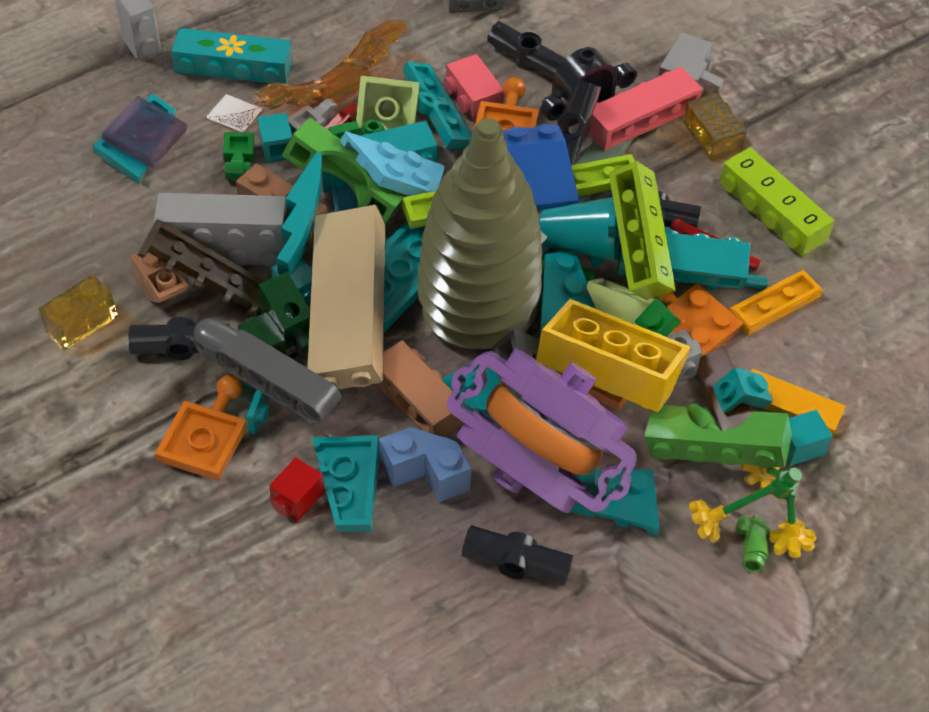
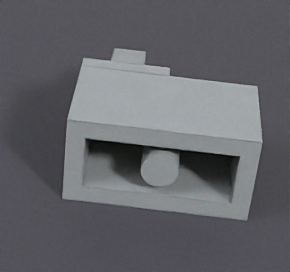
(696, 59)

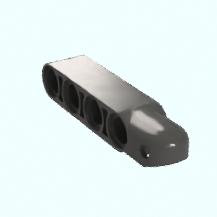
(267, 370)

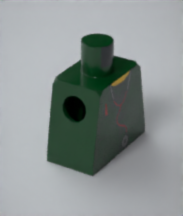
(287, 310)

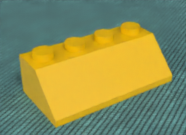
(617, 353)

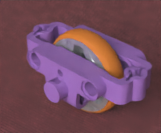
(542, 430)

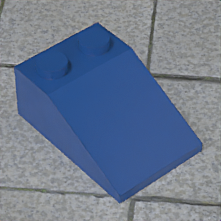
(545, 164)

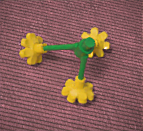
(789, 536)

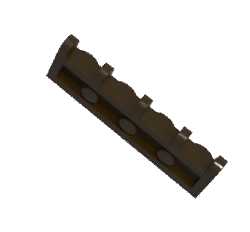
(202, 265)

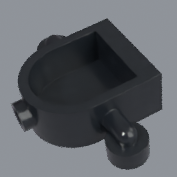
(588, 66)

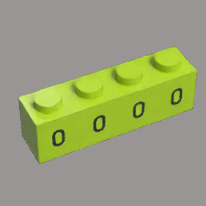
(776, 201)
(641, 231)

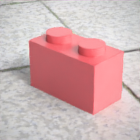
(472, 83)

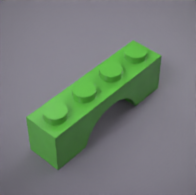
(341, 163)
(757, 441)

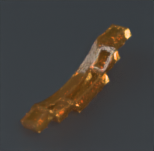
(341, 78)

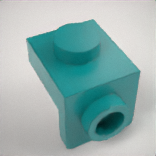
(742, 387)

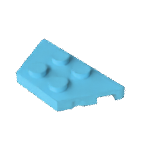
(393, 167)

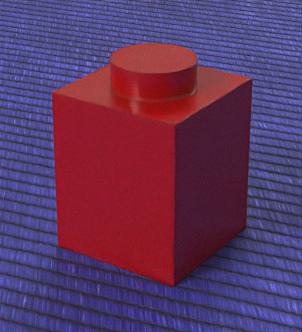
(296, 489)

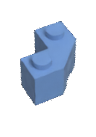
(420, 453)

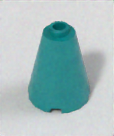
(583, 227)

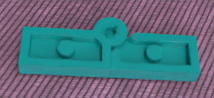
(438, 106)

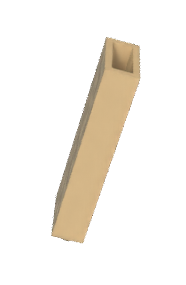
(348, 297)

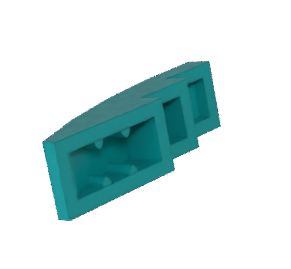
(301, 208)

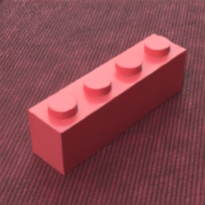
(642, 108)

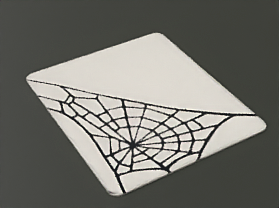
(234, 113)

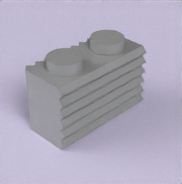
(139, 27)

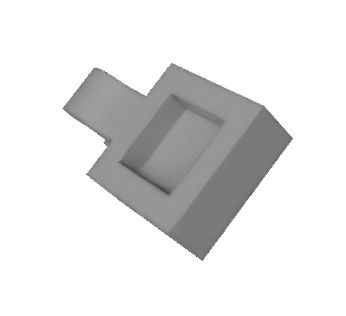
(322, 115)

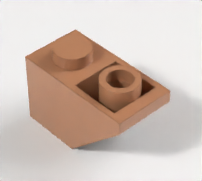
(154, 280)

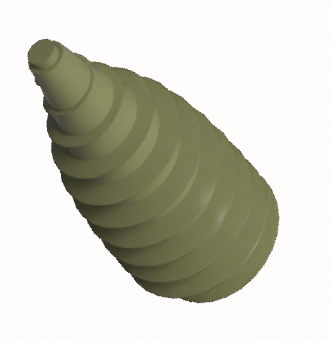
(481, 247)

